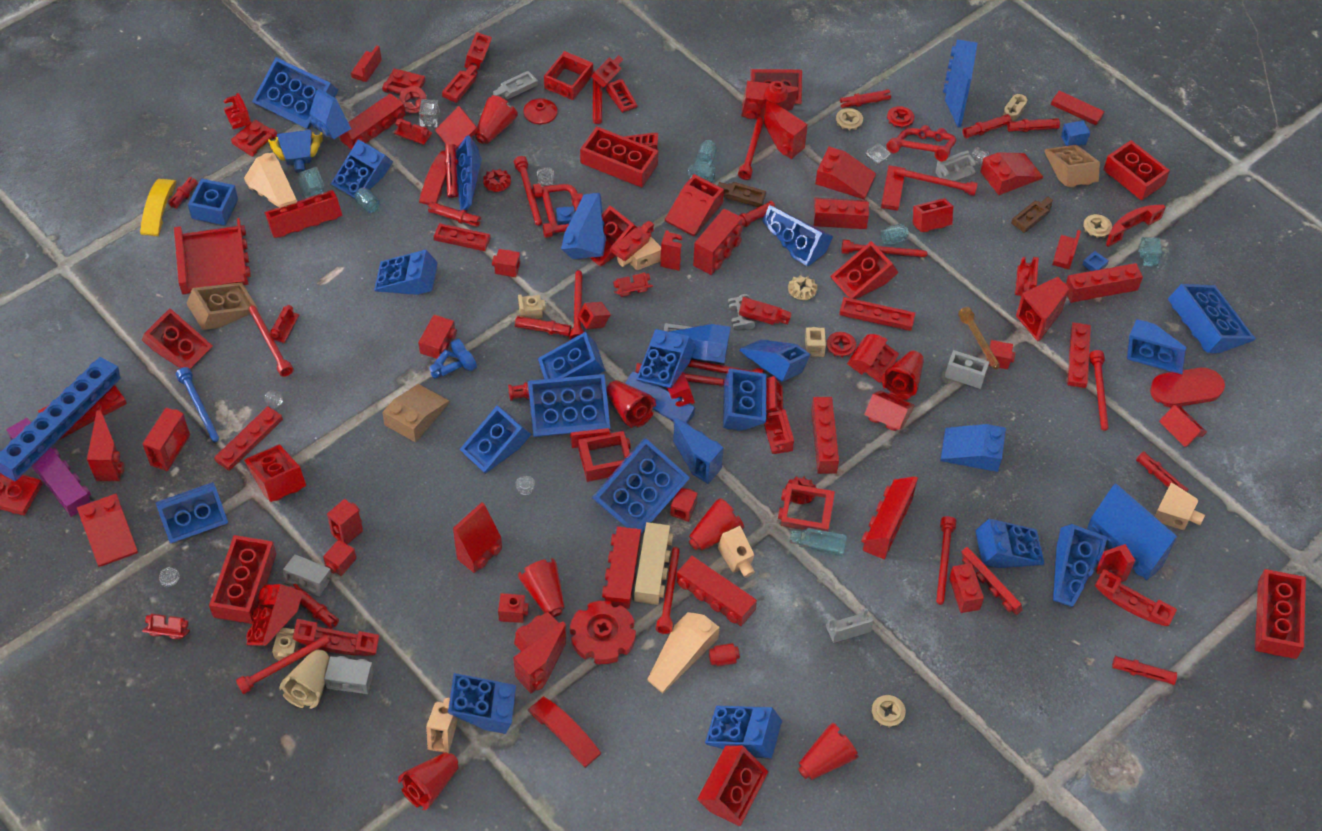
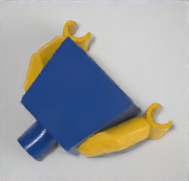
(296, 147)

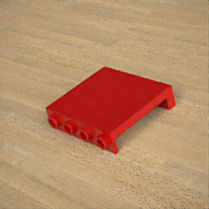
(211, 257)

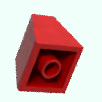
(1042, 306)

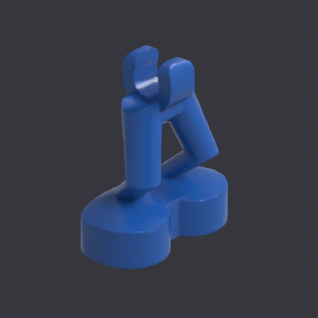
(459, 352)

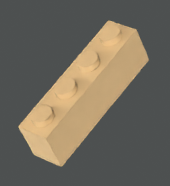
(652, 563)

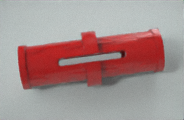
(182, 192)

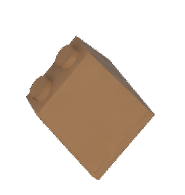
(1073, 165)
(219, 304)
(414, 412)

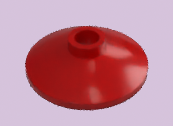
(540, 111)

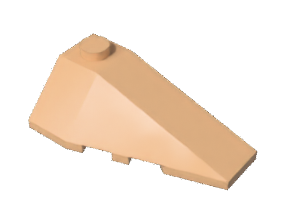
(269, 180)
(684, 646)

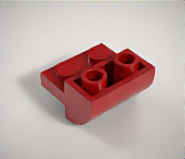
(873, 356)

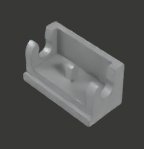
(956, 167)
(307, 575)
(850, 626)

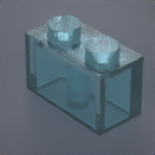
(311, 182)

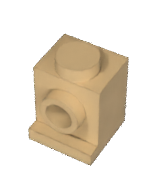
(531, 306)
(815, 341)
(284, 644)

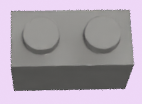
(967, 369)
(349, 675)

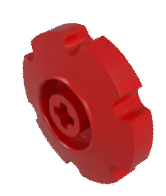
(602, 632)

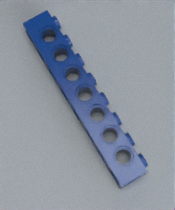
(58, 418)

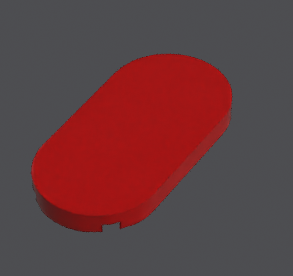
(1188, 388)

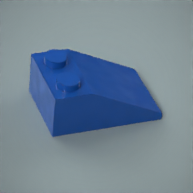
(1155, 347)
(573, 359)
(495, 440)
(974, 446)

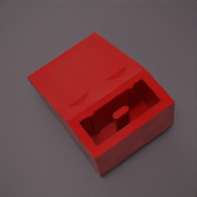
(695, 205)
(274, 610)

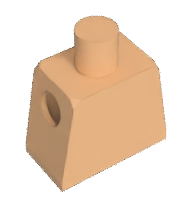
(646, 256)
(1178, 508)
(737, 551)
(441, 721)

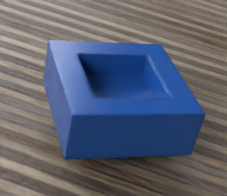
(564, 215)
(1095, 262)

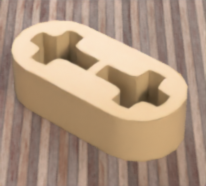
(1018, 109)

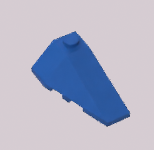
(467, 171)
(585, 231)
(801, 239)
(710, 342)
(1076, 557)

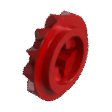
(405, 97)
(901, 112)
(493, 185)
(847, 341)
(798, 498)

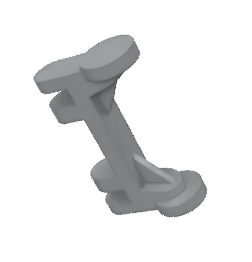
(739, 322)

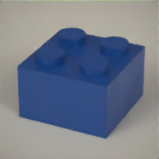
(213, 201)

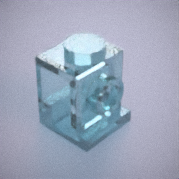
(702, 170)
(1150, 251)

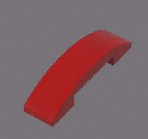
(434, 181)
(1148, 214)
(1134, 602)
(341, 642)
(566, 730)

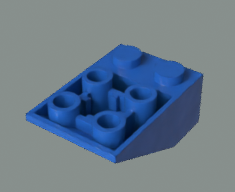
(361, 169)
(407, 274)
(666, 358)
(778, 358)
(698, 451)
(1008, 545)
(482, 702)
(745, 726)

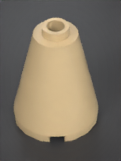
(306, 681)

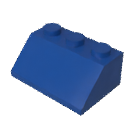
(328, 115)
(744, 399)
(191, 512)

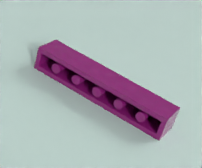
(56, 475)

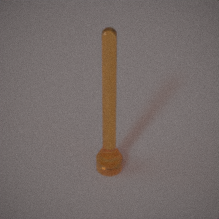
(967, 316)

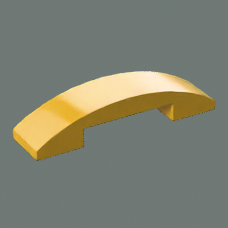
(155, 206)

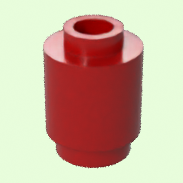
(724, 654)

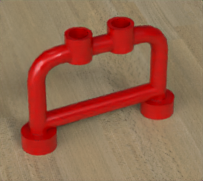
(941, 152)
(552, 227)

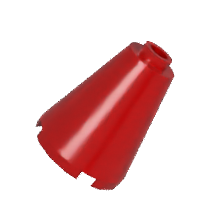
(494, 119)
(904, 376)
(631, 403)
(713, 524)
(544, 586)
(827, 753)
(428, 779)

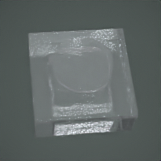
(878, 154)

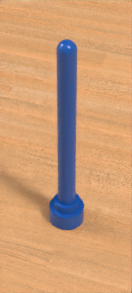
(185, 376)

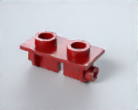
(412, 132)
(639, 283)
(284, 324)
(175, 628)

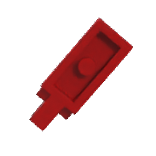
(607, 71)
(460, 84)
(633, 241)
(763, 312)

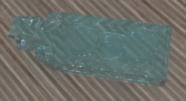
(819, 541)

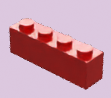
(374, 120)
(303, 214)
(1103, 282)
(824, 435)
(623, 566)
(716, 591)

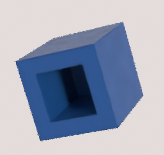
(1075, 133)

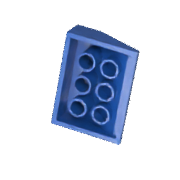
(959, 78)
(290, 92)
(1210, 317)
(568, 405)
(640, 486)
(1131, 524)

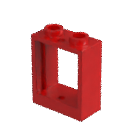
(568, 61)
(166, 439)
(602, 441)
(803, 524)

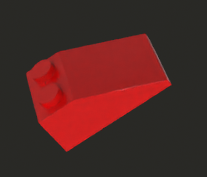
(755, 100)
(785, 129)
(1009, 171)
(844, 174)
(615, 228)
(864, 272)
(176, 340)
(102, 453)
(275, 473)
(107, 530)
(477, 539)
(538, 660)

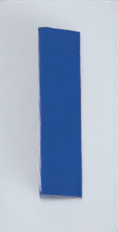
(664, 403)

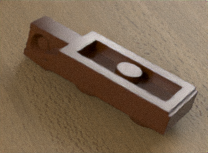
(743, 193)
(1032, 214)

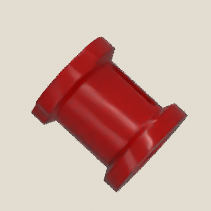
(518, 391)

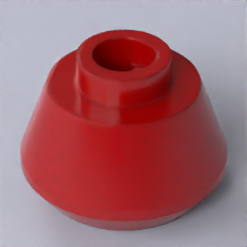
(776, 92)

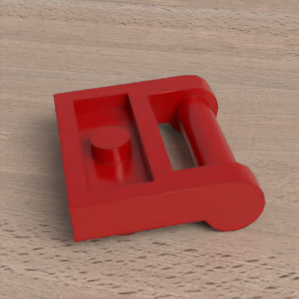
(402, 79)
(251, 135)

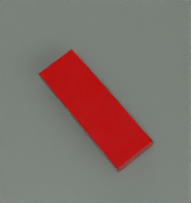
(1077, 107)
(892, 189)
(462, 237)

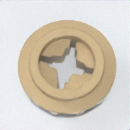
(850, 114)
(1094, 221)
(807, 292)
(885, 702)

